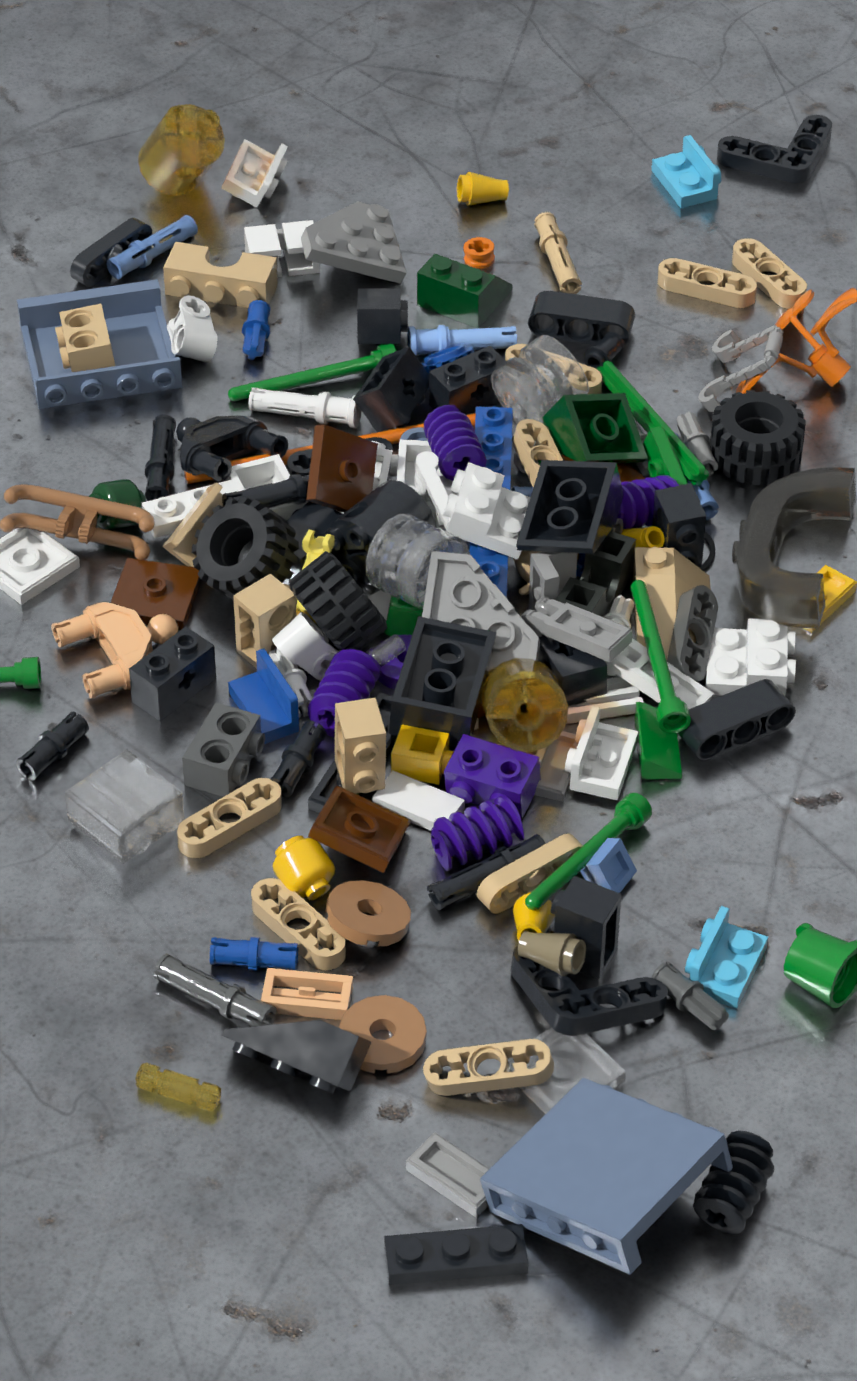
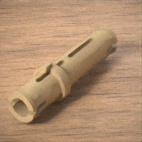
(554, 245)

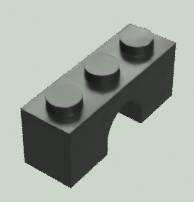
(603, 575)

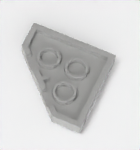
(358, 241)
(466, 596)

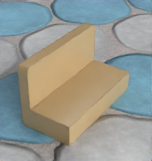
(183, 537)

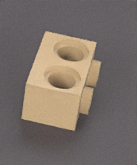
(84, 339)
(261, 614)
(360, 745)

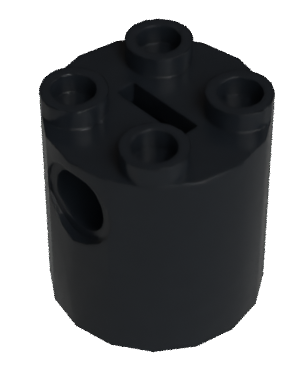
(360, 523)

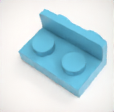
(688, 174)
(726, 959)

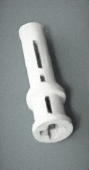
(321, 407)

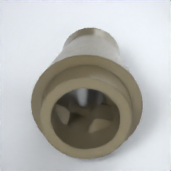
(555, 951)

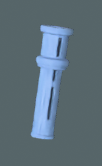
(433, 340)

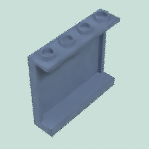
(136, 337)
(601, 1171)

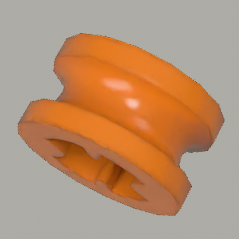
(479, 252)

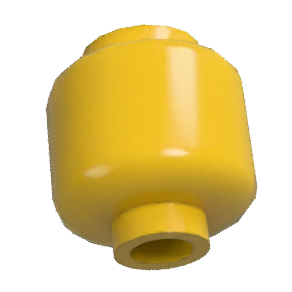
(304, 867)

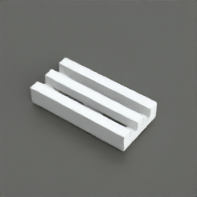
(617, 690)

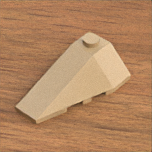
(667, 578)

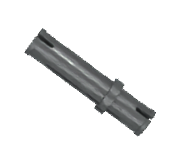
(228, 999)

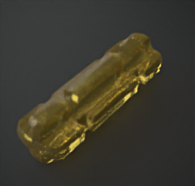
(178, 1086)

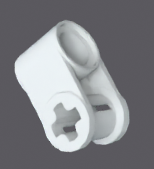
(193, 330)
(305, 645)

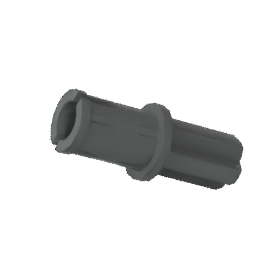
(690, 996)

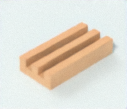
(306, 1000)

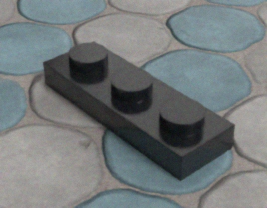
(455, 1254)

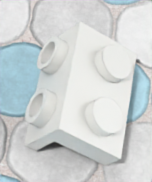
(254, 172)
(601, 757)

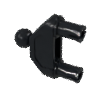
(216, 441)

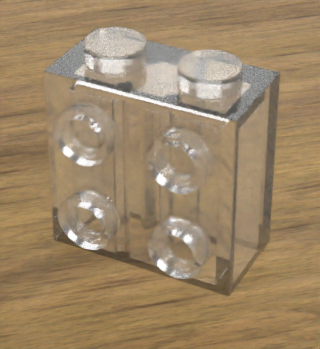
(125, 806)

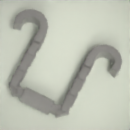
(729, 348)

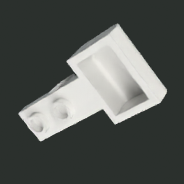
(172, 509)

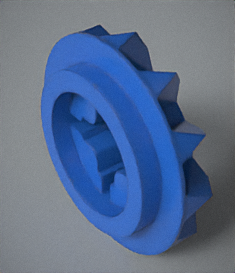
(446, 356)

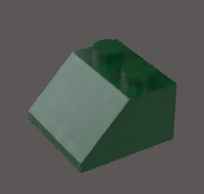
(459, 290)
(595, 428)

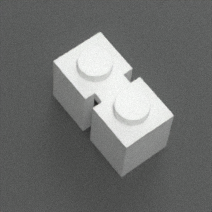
(270, 241)

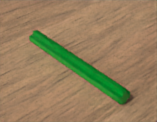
(648, 419)

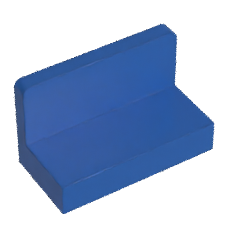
(268, 696)

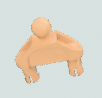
(121, 637)

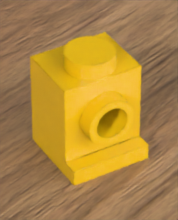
(421, 754)

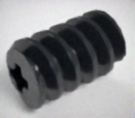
(729, 1197)

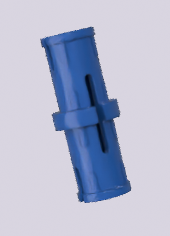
(254, 953)

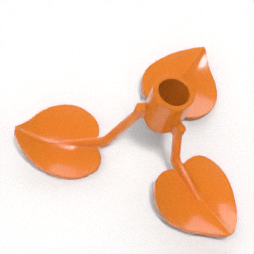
(825, 358)

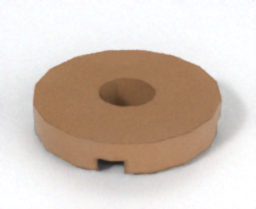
(354, 897)
(391, 1015)

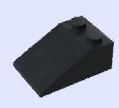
(571, 507)
(442, 678)

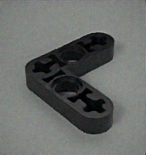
(745, 153)
(579, 1011)

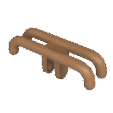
(78, 518)

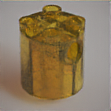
(181, 149)
(519, 683)

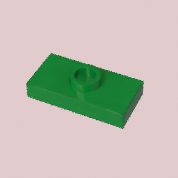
(661, 456)

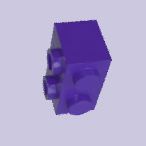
(487, 770)

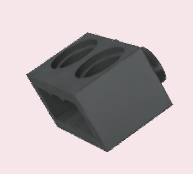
(223, 750)

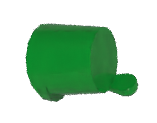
(823, 965)

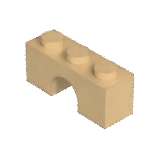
(191, 274)

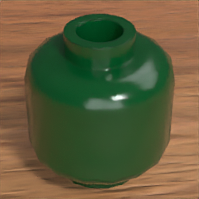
(119, 491)

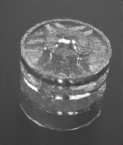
(538, 379)
(402, 555)

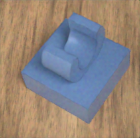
(610, 866)

